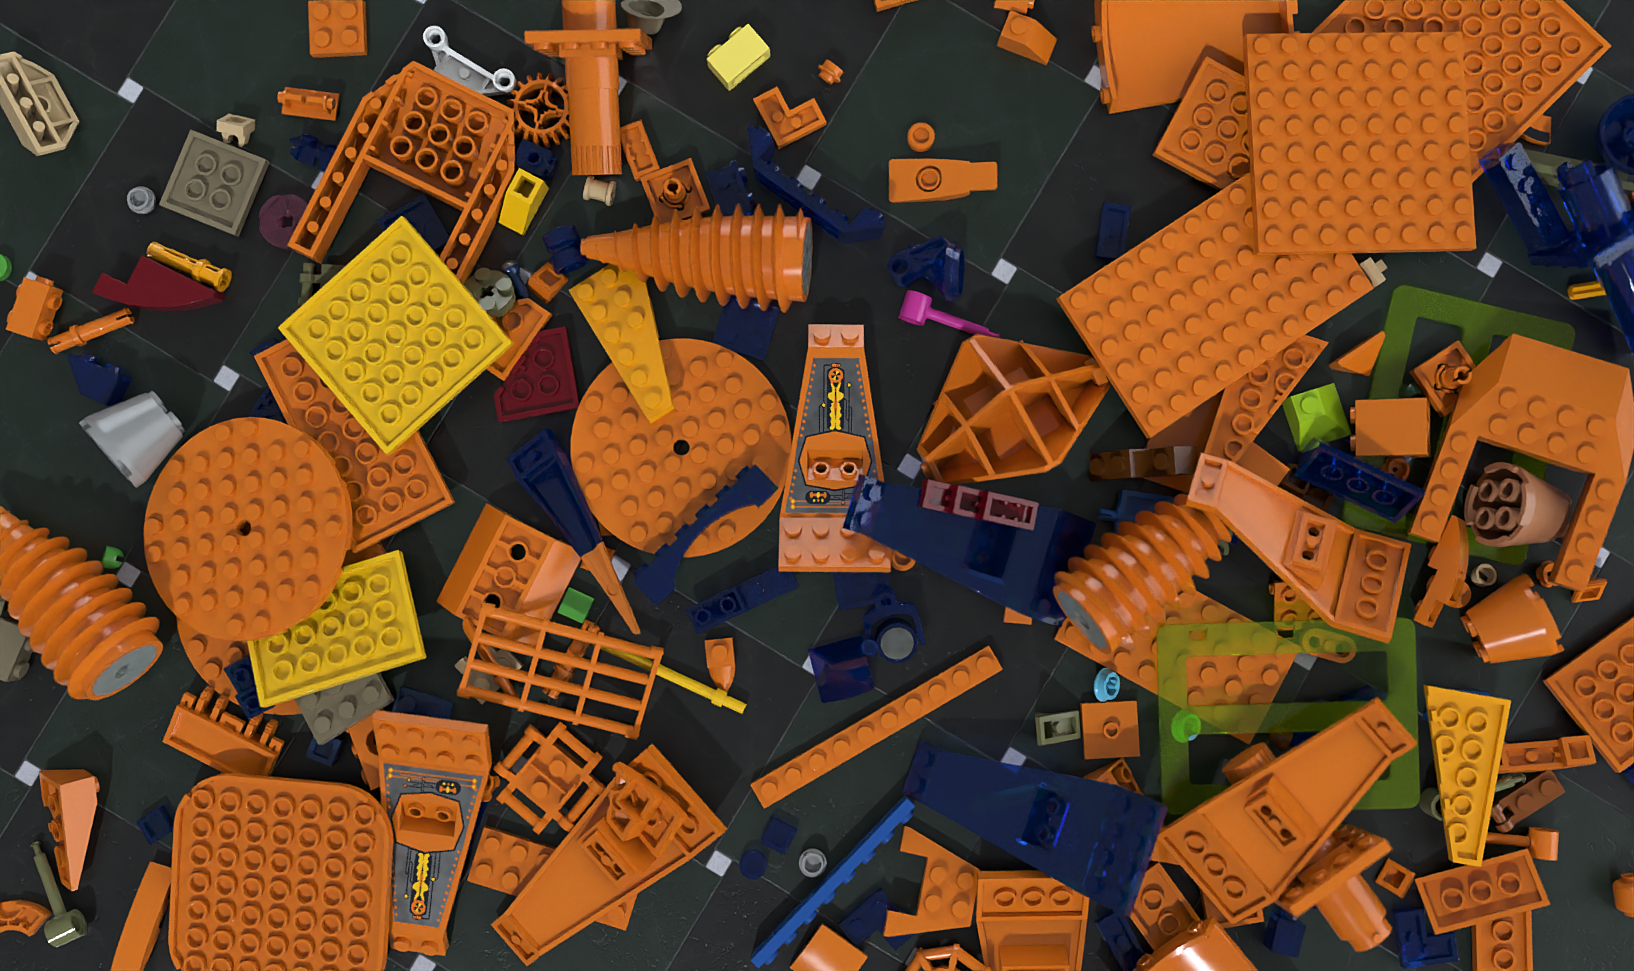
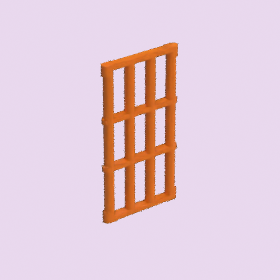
(584, 691)

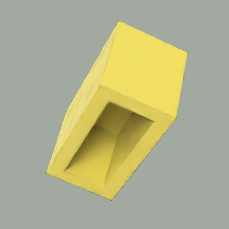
(738, 56)

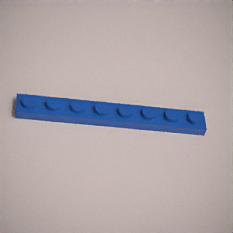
(825, 890)

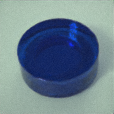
(753, 864)

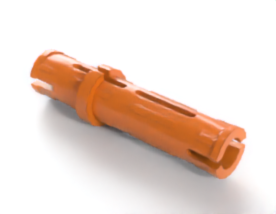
(81, 334)
(577, 648)

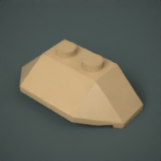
(35, 105)

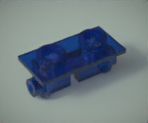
(309, 149)

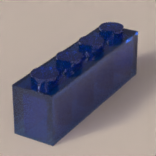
(1524, 197)

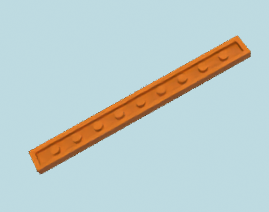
(876, 726)

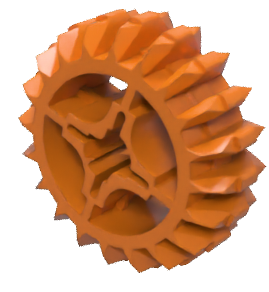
(522, 103)

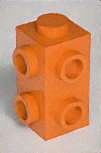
(34, 308)

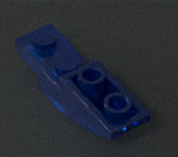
(741, 598)

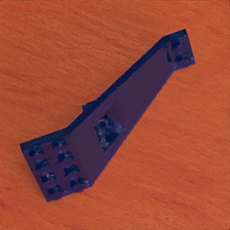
(987, 557)

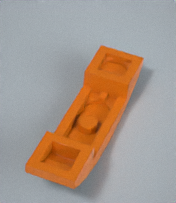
(1547, 755)

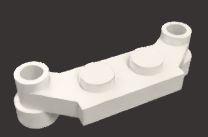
(463, 70)

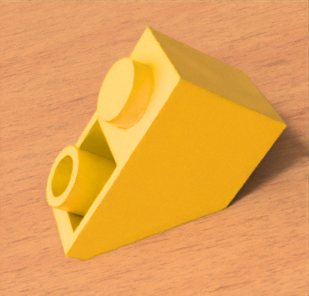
(522, 201)

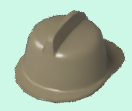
(649, 14)

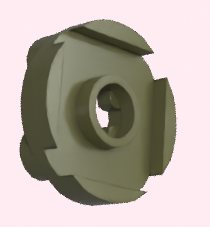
(495, 282)

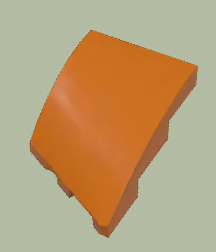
(642, 810)

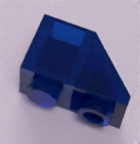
(98, 382)

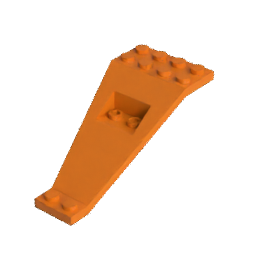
(1351, 572)
(598, 870)
(1029, 922)

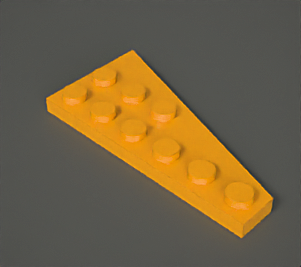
(625, 324)
(1467, 753)

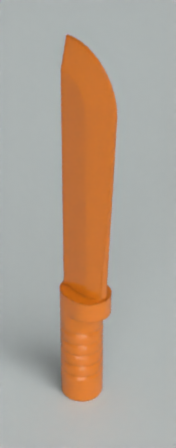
(486, 655)

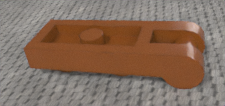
(1525, 799)

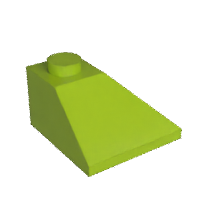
(1316, 415)

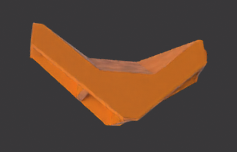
(1008, 410)

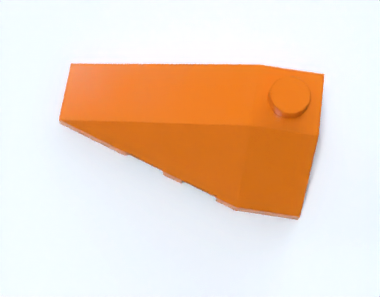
(73, 806)

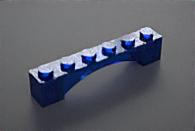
(750, 490)

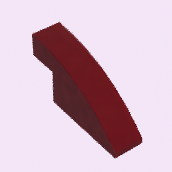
(157, 289)

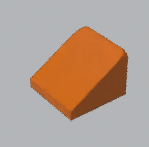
(546, 283)
(1395, 878)

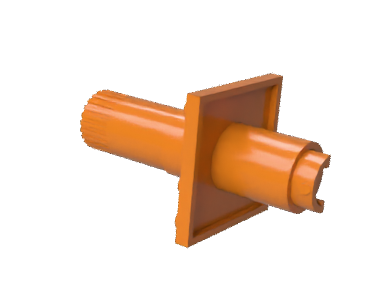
(591, 57)
(1332, 874)

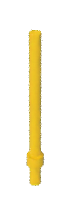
(719, 697)

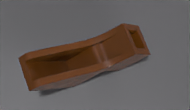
(1143, 463)

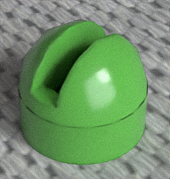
(109, 557)

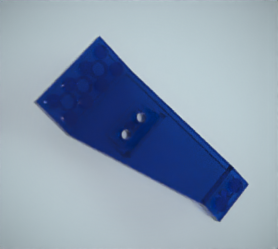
(1095, 837)

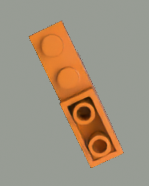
(1451, 562)

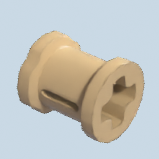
(599, 190)

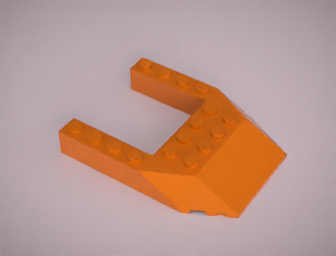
(432, 139)
(1552, 410)

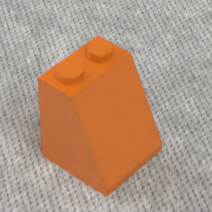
(1391, 428)

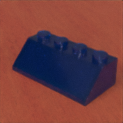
(1357, 480)

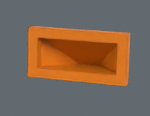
(1361, 357)

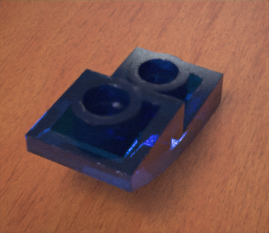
(243, 680)

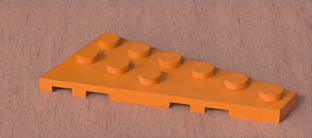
(1256, 397)

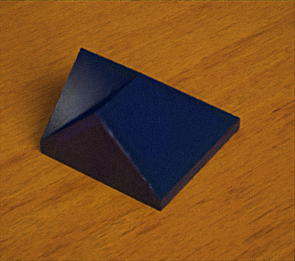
(841, 670)

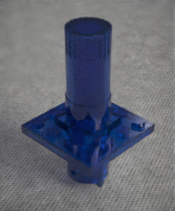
(1600, 235)

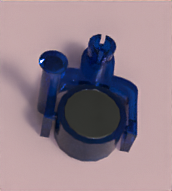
(894, 637)

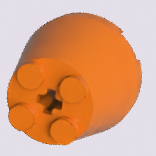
(1512, 624)

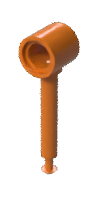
(1539, 841)

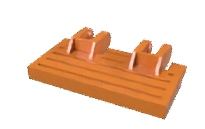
(218, 737)

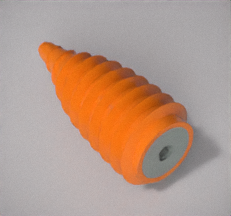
(717, 254)
(1138, 572)
(74, 612)

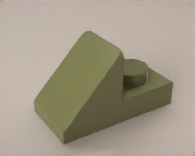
(1057, 727)

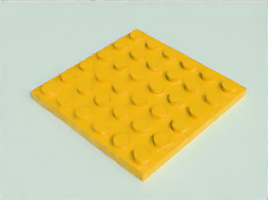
(395, 335)

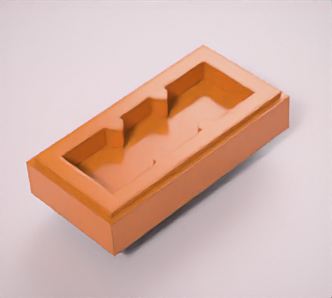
(638, 149)

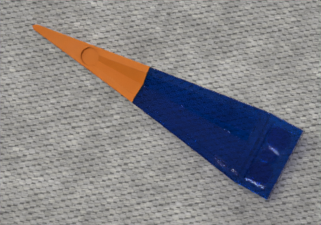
(551, 482)

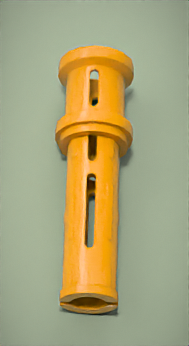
(200, 270)

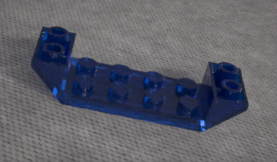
(865, 226)

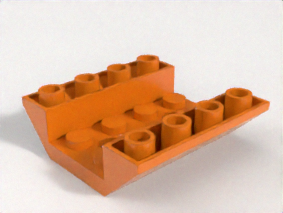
(523, 586)

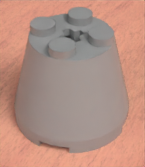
(135, 435)

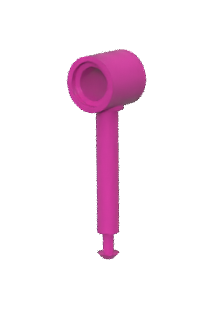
(917, 308)

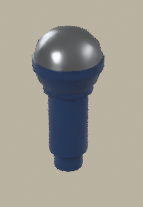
(512, 270)

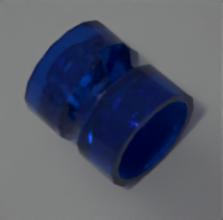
(565, 249)

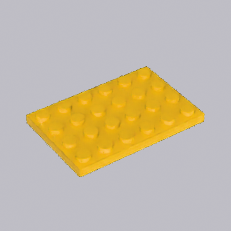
(355, 633)

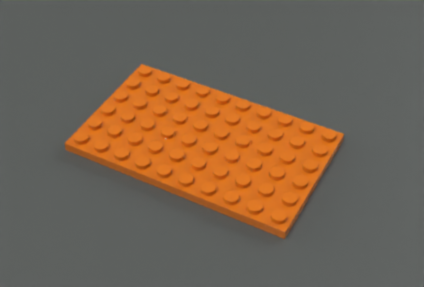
(1202, 308)

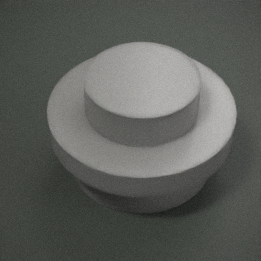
(141, 200)
(812, 862)

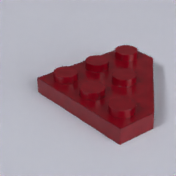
(540, 380)

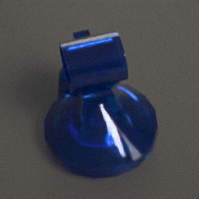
(937, 260)

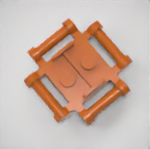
(549, 777)

